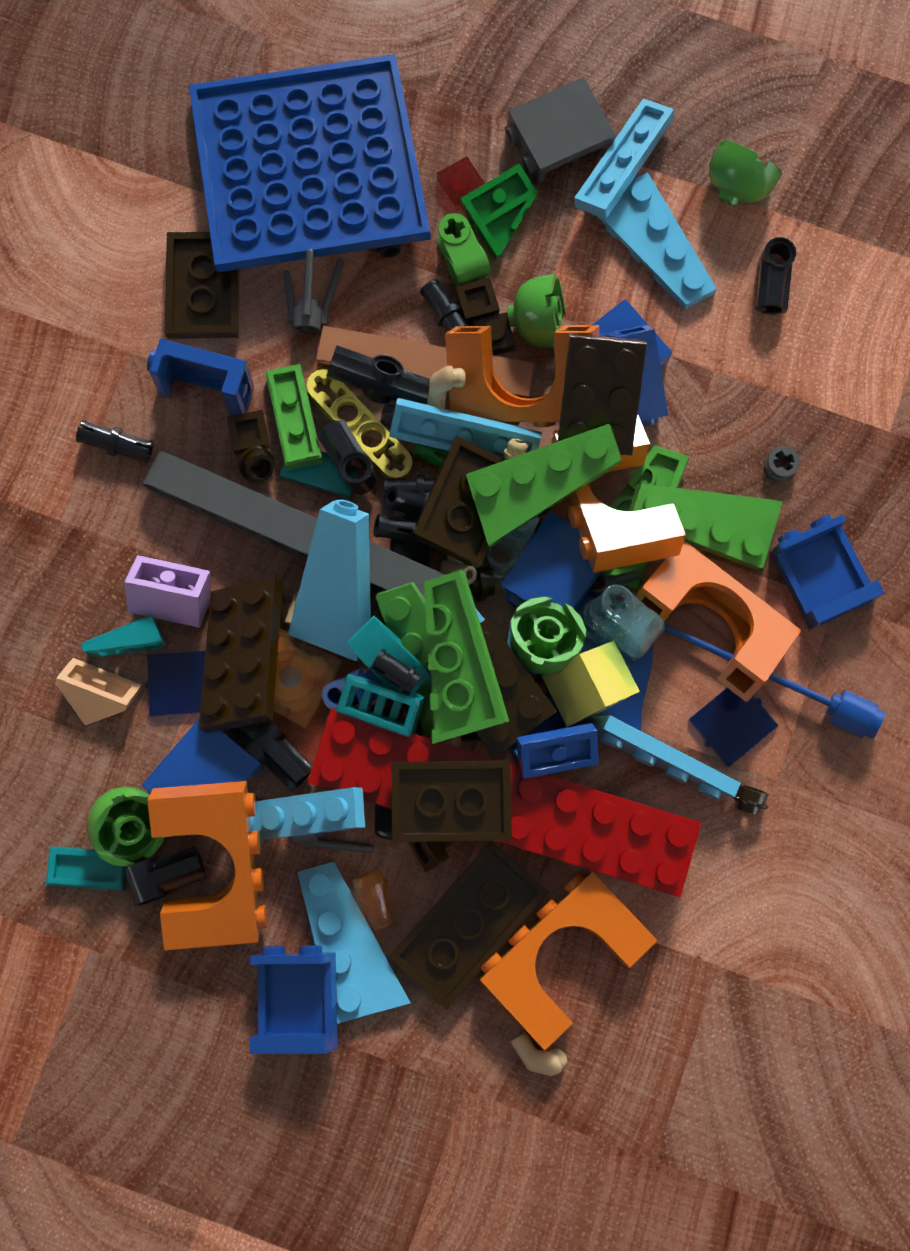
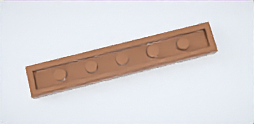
(420, 357)

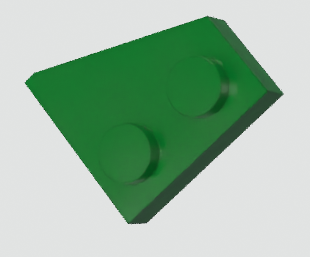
(499, 207)

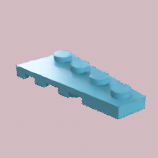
(657, 241)
(658, 754)
(363, 972)

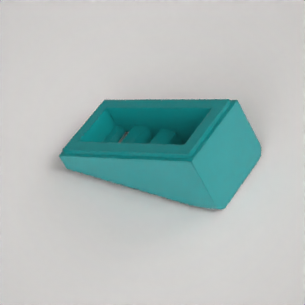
(131, 638)
(377, 718)

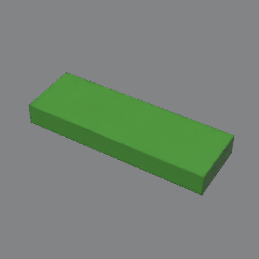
(293, 417)

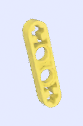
(362, 423)

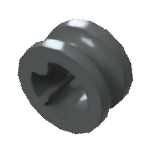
(779, 474)

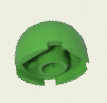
(741, 174)
(538, 310)
(545, 635)
(121, 826)

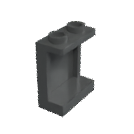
(558, 129)

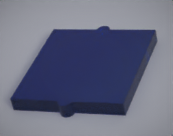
(175, 682)
(732, 725)

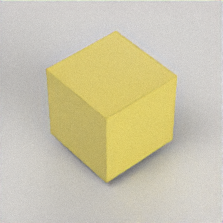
(591, 683)

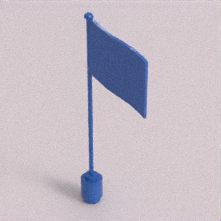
(845, 710)

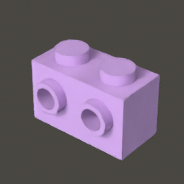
(168, 591)

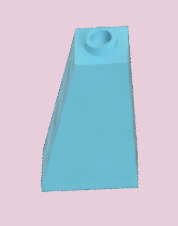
(335, 580)

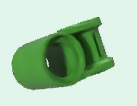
(462, 255)

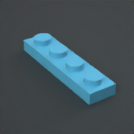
(624, 158)
(439, 426)
(309, 814)

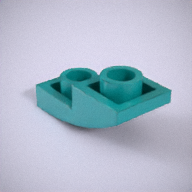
(376, 636)

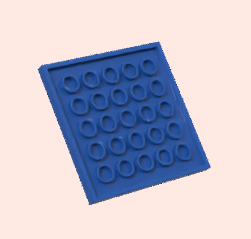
(308, 163)

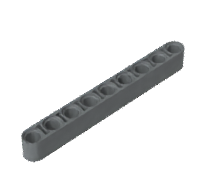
(267, 518)

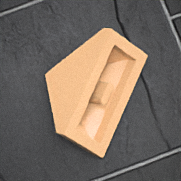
(95, 691)

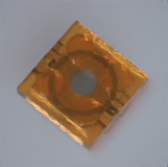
(301, 679)

